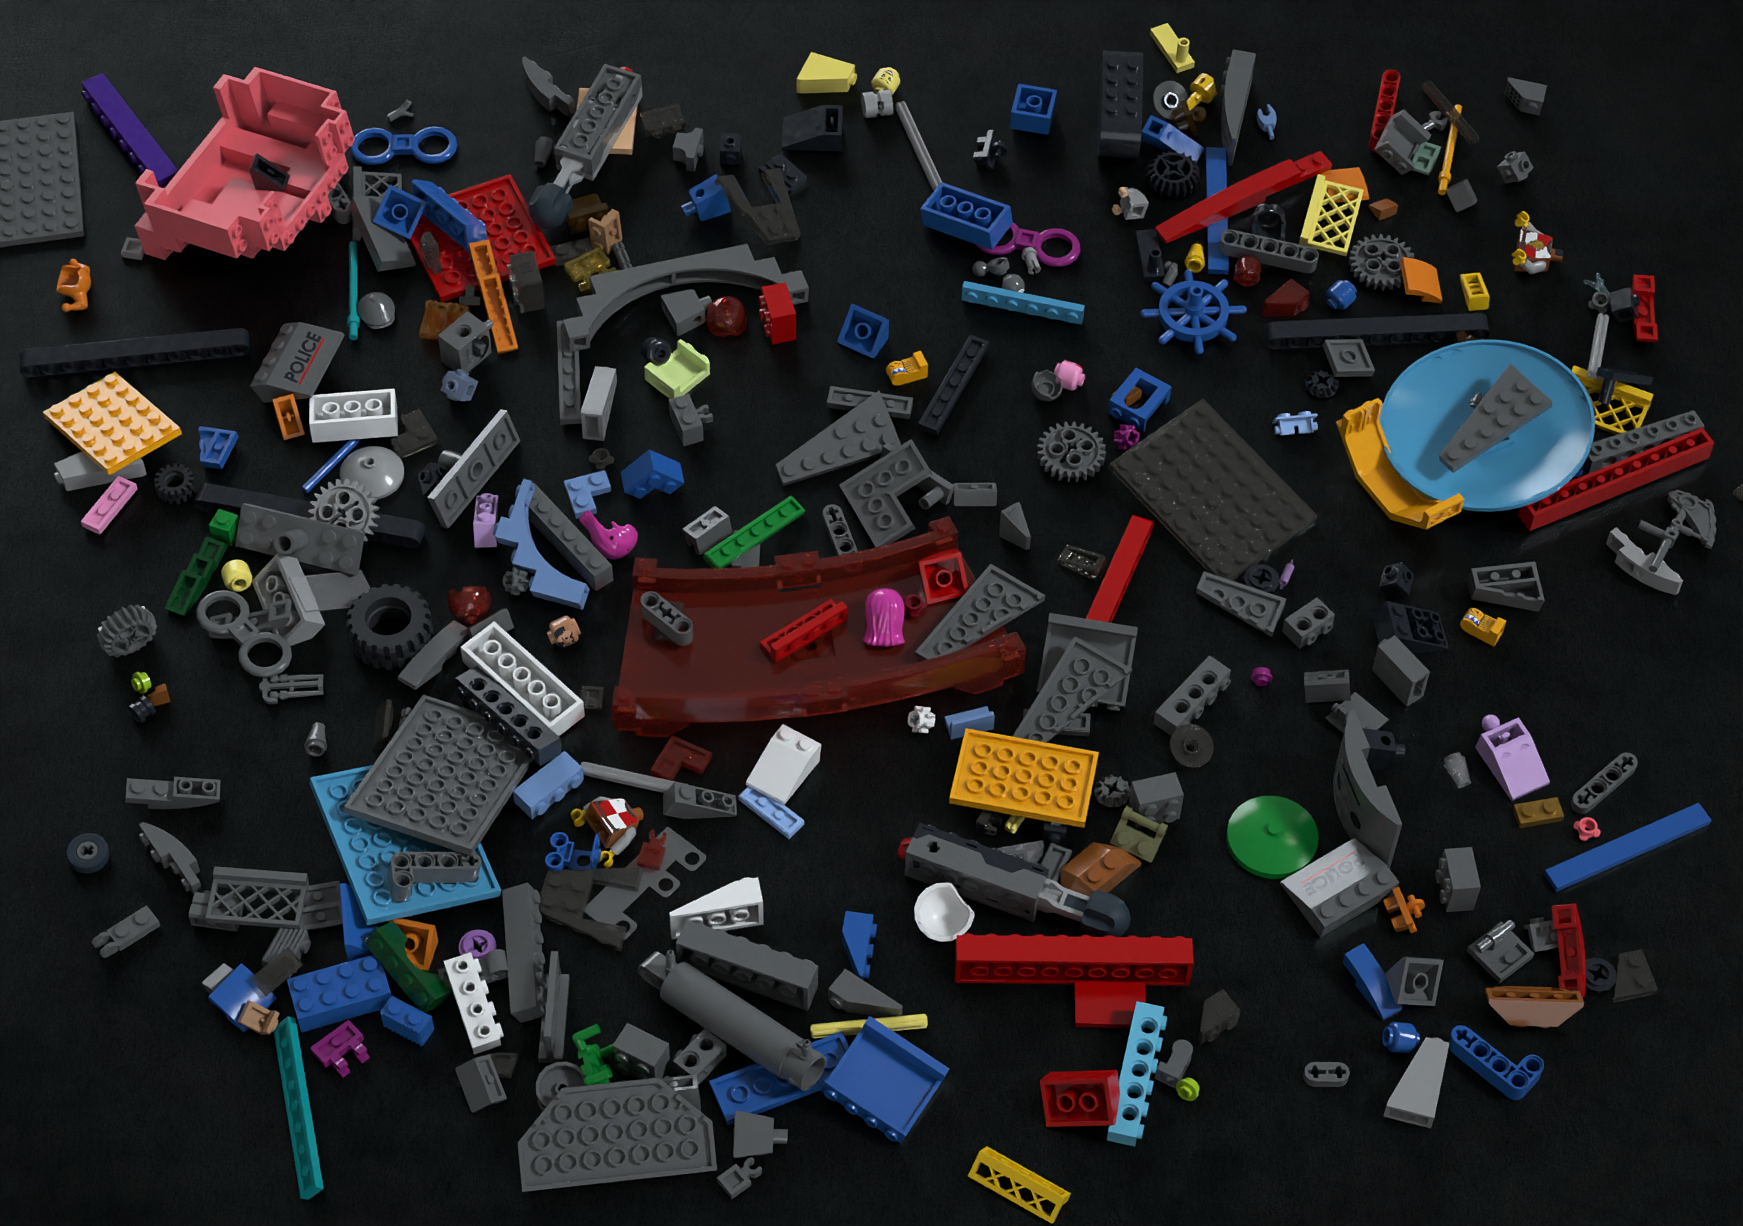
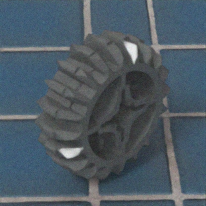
(126, 630)

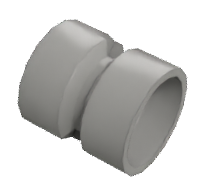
(870, 106)

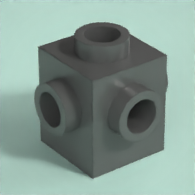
(1515, 167)

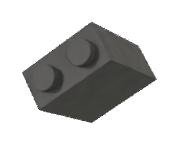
(1400, 670)

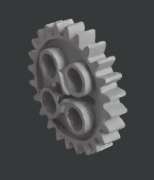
(332, 499)

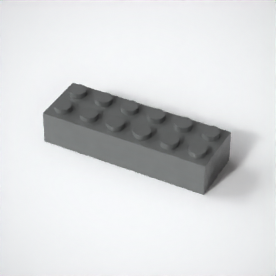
(748, 964)

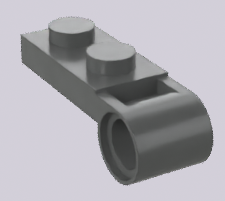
(493, 968)

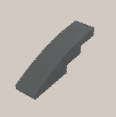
(433, 655)

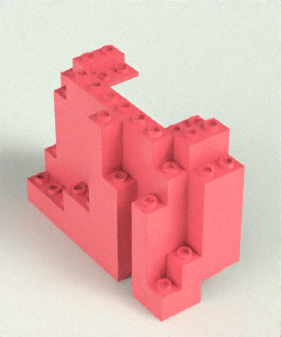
(213, 193)

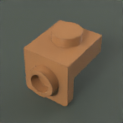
(258, 1018)

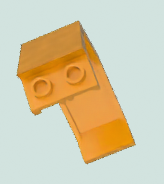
(1401, 503)

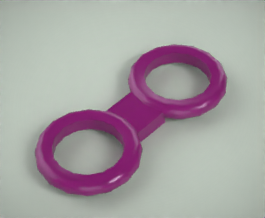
(1026, 238)

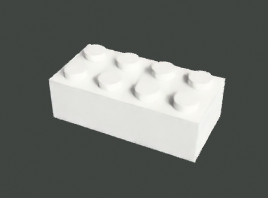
(353, 415)

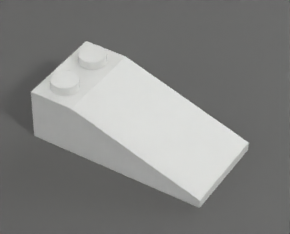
(724, 909)

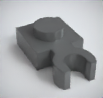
(736, 1179)

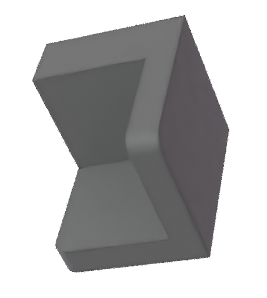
(1461, 195)

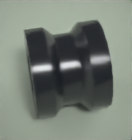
(141, 709)

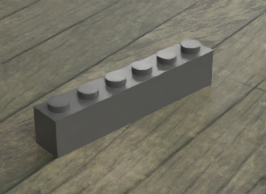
(569, 541)
(524, 952)

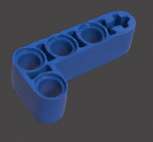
(1463, 1038)

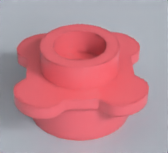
(1588, 823)

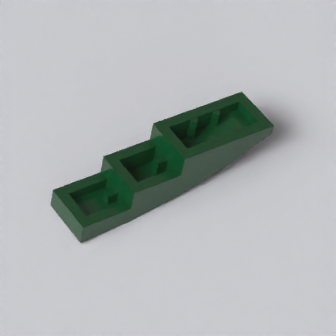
(196, 577)

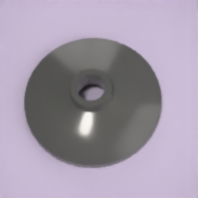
(1174, 93)

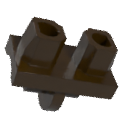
(1187, 118)

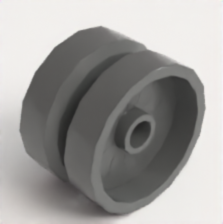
(554, 1078)

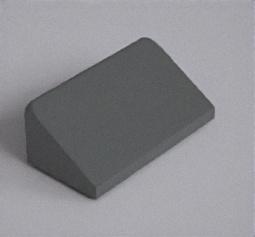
(975, 494)
(501, 617)

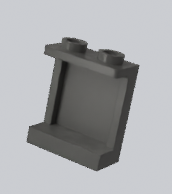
(1401, 141)

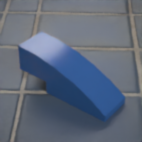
(1371, 981)

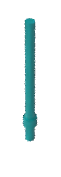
(353, 319)

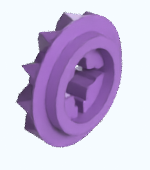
(481, 938)

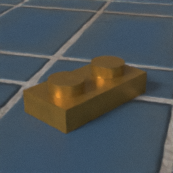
(1538, 812)

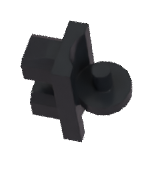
(990, 150)

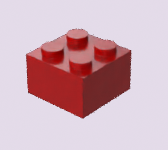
(777, 313)

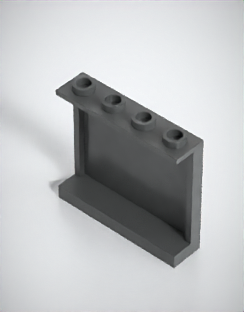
(1110, 638)

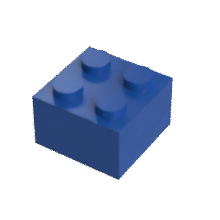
(1033, 109)

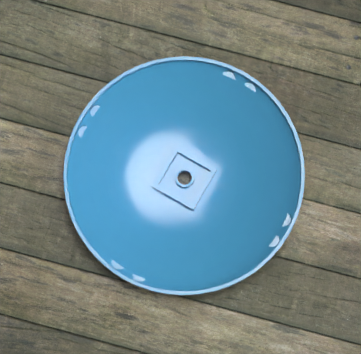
(1433, 403)

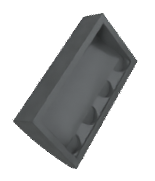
(385, 246)

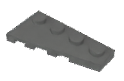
(1247, 603)

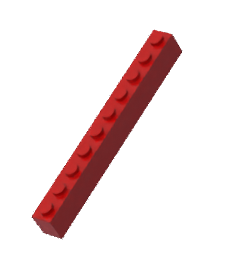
(1619, 478)

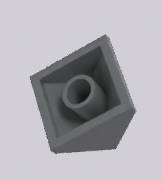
(1327, 686)
(1415, 980)

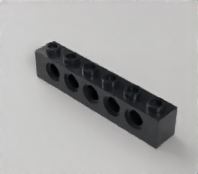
(508, 716)

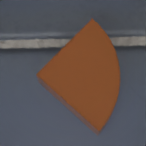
(159, 696)

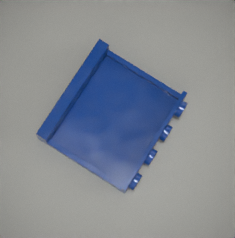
(884, 1080)

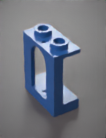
(1151, 386)

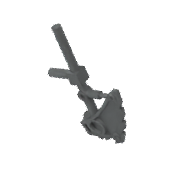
(1698, 515)

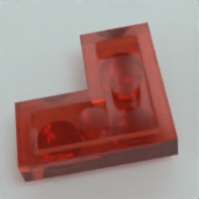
(678, 754)

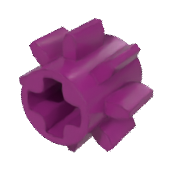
(1126, 437)

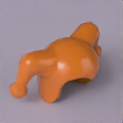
(74, 282)

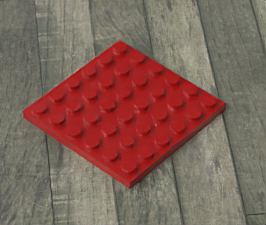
(508, 230)

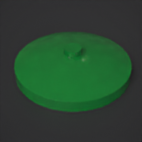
(1272, 837)

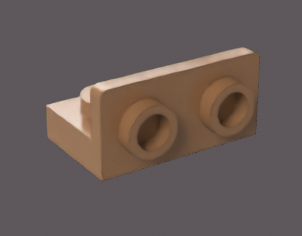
(605, 232)

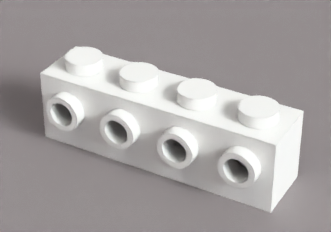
(472, 1002)

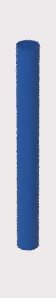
(329, 465)

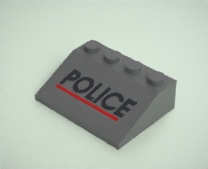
(296, 361)
(1340, 886)

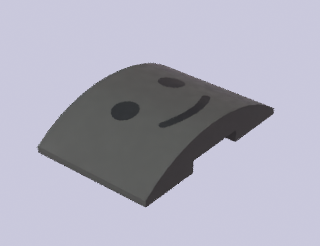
(1361, 805)

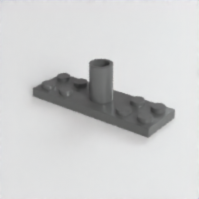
(472, 469)
(300, 538)

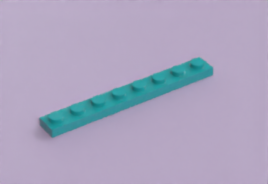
(298, 1108)

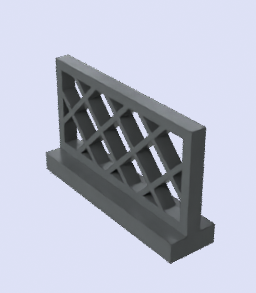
(359, 185)
(240, 879)
(554, 1022)

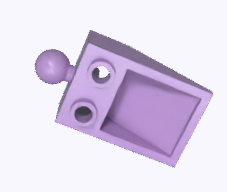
(1511, 756)

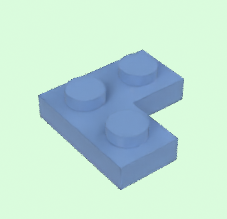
(583, 488)

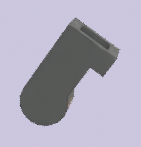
(1177, 1064)

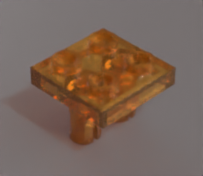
(439, 317)

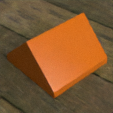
(420, 943)

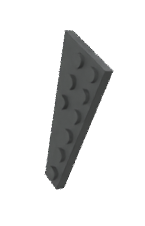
(1501, 412)
(847, 441)
(982, 609)
(1073, 686)

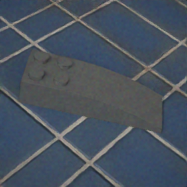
(1235, 97)

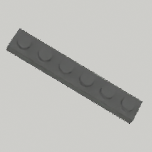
(568, 381)

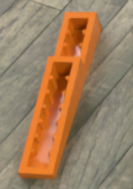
(493, 296)

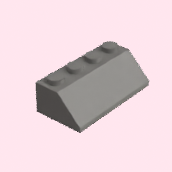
(274, 585)

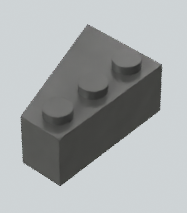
(1507, 585)

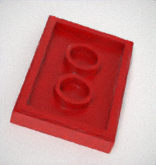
(1106, 1003)

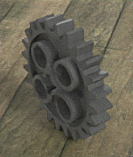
(1379, 261)
(1082, 457)

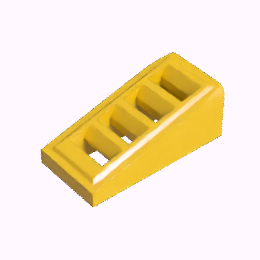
(1475, 293)

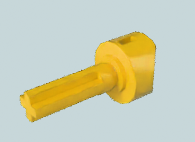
(1201, 92)

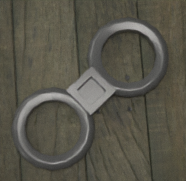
(244, 633)

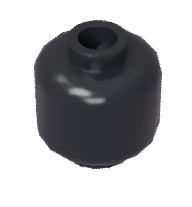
(655, 351)

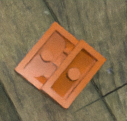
(1350, 177)
(1421, 280)

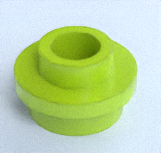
(141, 682)
(1187, 1089)

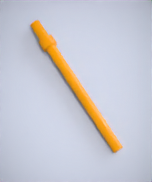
(1444, 175)

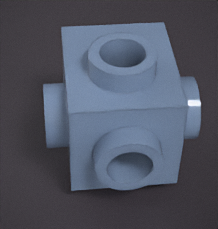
(458, 385)

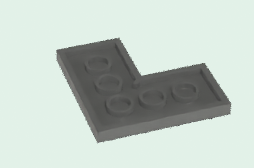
(876, 489)

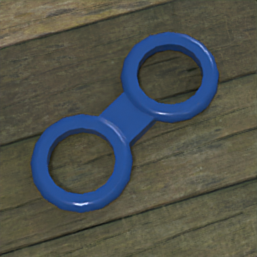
(404, 145)

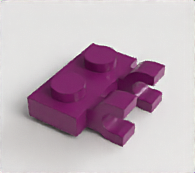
(338, 1043)

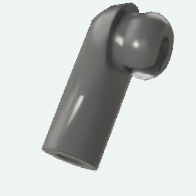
(1172, 271)

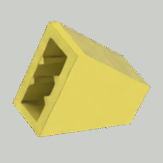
(825, 75)

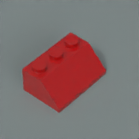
(1080, 1098)

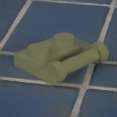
(1135, 840)

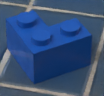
(652, 472)

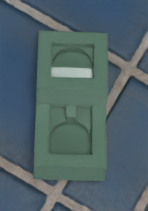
(1426, 157)

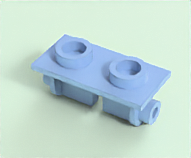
(1303, 421)

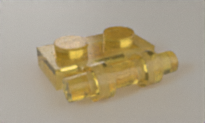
(586, 265)

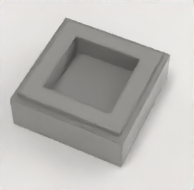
(132, 249)

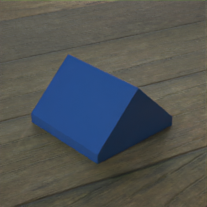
(399, 211)
(864, 331)

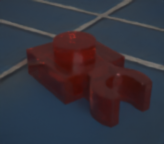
(652, 853)

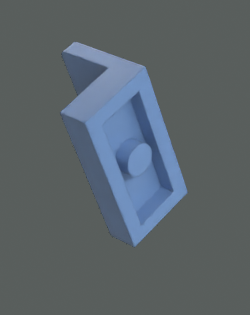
(976, 719)

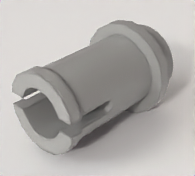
(1029, 255)

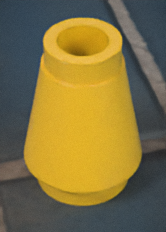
(1195, 258)

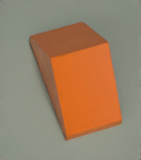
(288, 416)

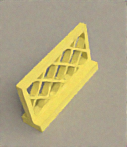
(1316, 208)

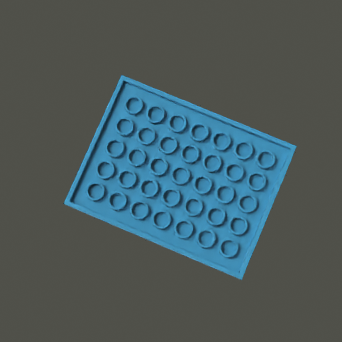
(367, 853)

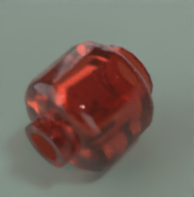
(1247, 271)

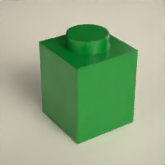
(224, 527)

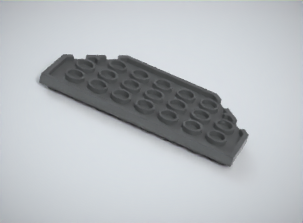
(615, 1136)

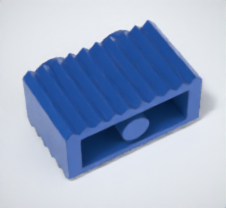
(407, 1020)

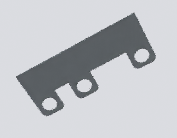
(612, 901)

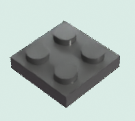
(1348, 358)

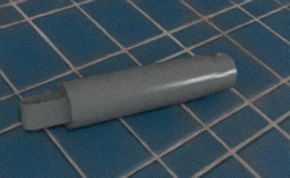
(734, 1020)

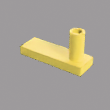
(1173, 48)

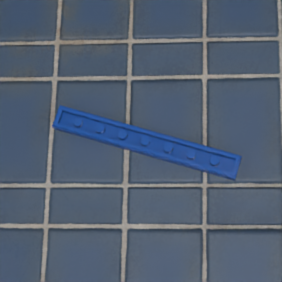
(1215, 182)
(1627, 847)

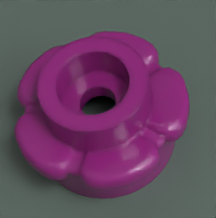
(1261, 676)

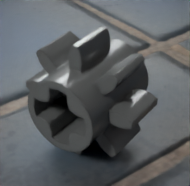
(516, 581)

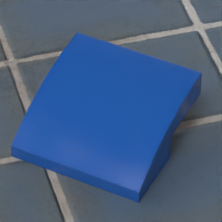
(235, 992)

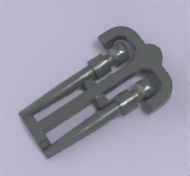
(287, 682)

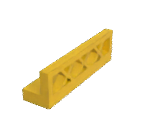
(1023, 1176)

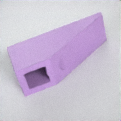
(485, 520)

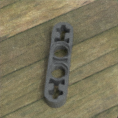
(840, 523)
(1603, 782)

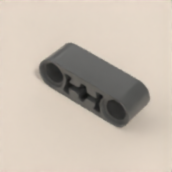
(666, 618)

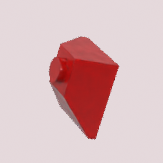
(943, 576)

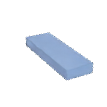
(772, 812)

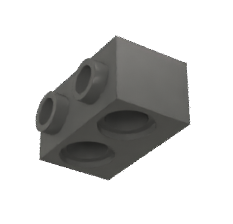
(1306, 620)
(704, 1060)

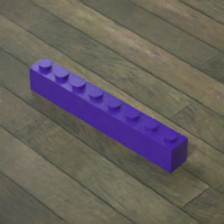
(127, 129)

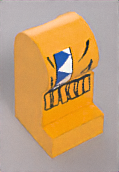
(908, 369)
(1483, 626)

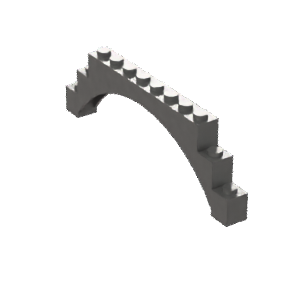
(617, 288)

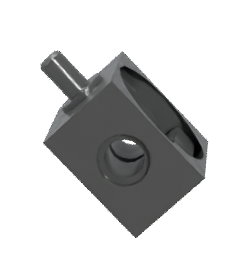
(465, 342)

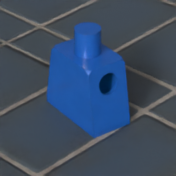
(707, 200)

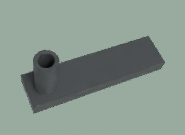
(934, 485)

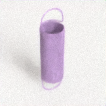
(1286, 574)

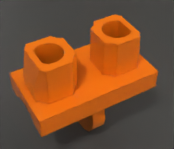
(1397, 902)

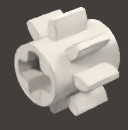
(921, 719)

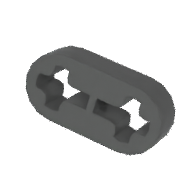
(1326, 1074)

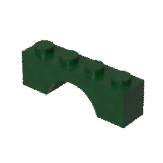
(423, 988)

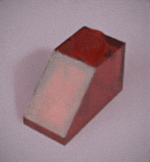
(1287, 300)

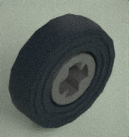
(88, 863)

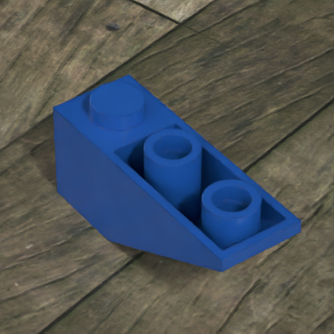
(1166, 137)
(856, 939)

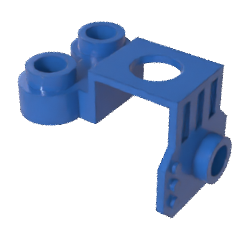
(567, 854)

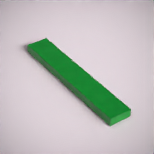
(754, 533)

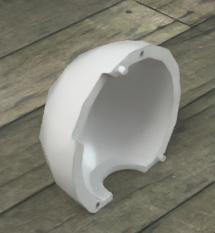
(942, 913)

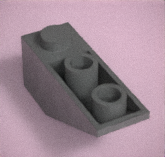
(696, 802)

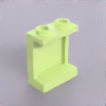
(680, 372)

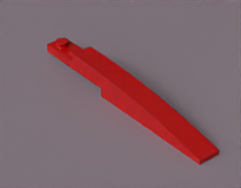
(1242, 195)

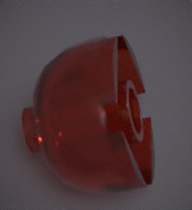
(726, 316)
(469, 603)

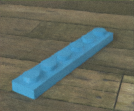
(1023, 302)

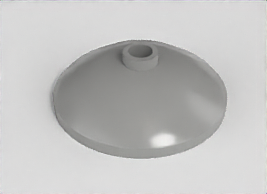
(381, 477)

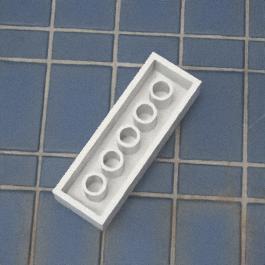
(523, 678)

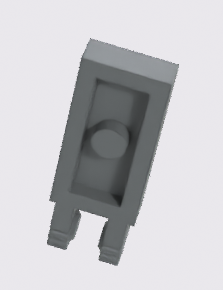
(126, 932)

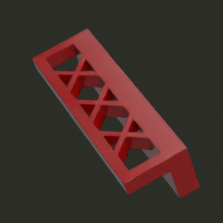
(819, 624)

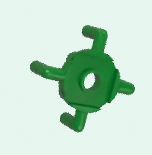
(594, 1068)

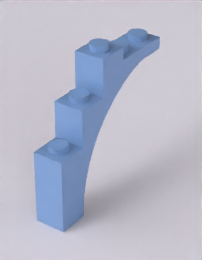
(547, 582)

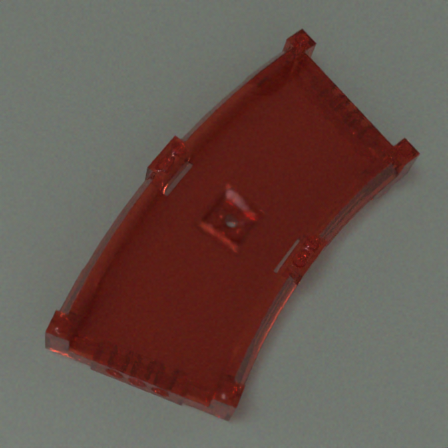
(733, 679)

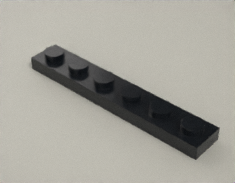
(953, 385)

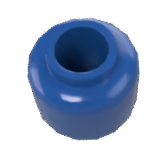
(1341, 295)
(1400, 1037)

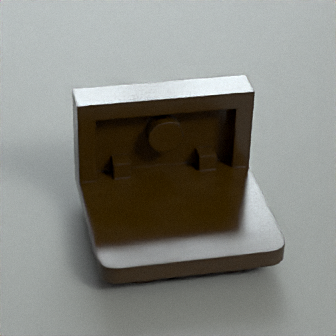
(583, 210)

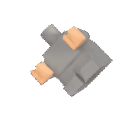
(1132, 203)

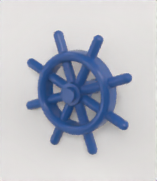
(1193, 311)

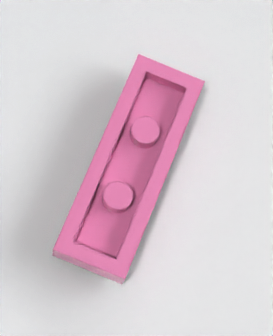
(109, 505)

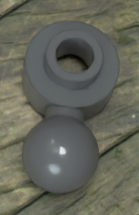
(996, 266)

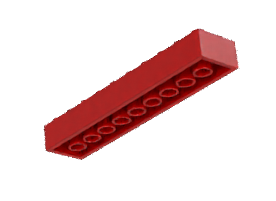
(1072, 959)

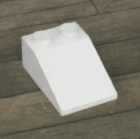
(784, 764)

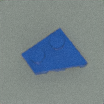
(216, 446)

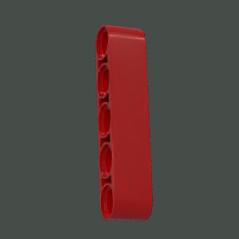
(1385, 105)

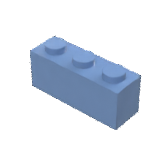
(548, 785)

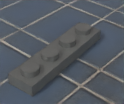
(849, 399)

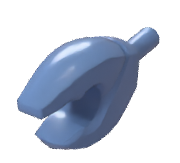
(1267, 123)

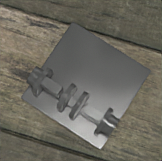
(1367, 715)

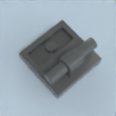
(1500, 951)

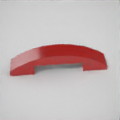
(1645, 327)
(1571, 948)

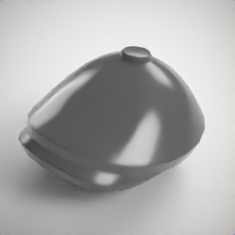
(376, 310)

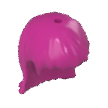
(613, 542)
(884, 618)

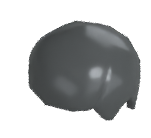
(1045, 387)

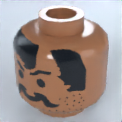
(563, 631)

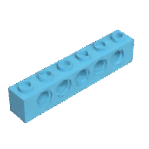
(1149, 1017)

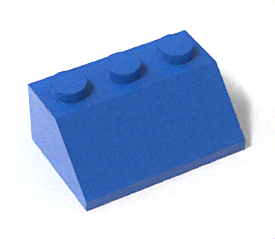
(354, 925)

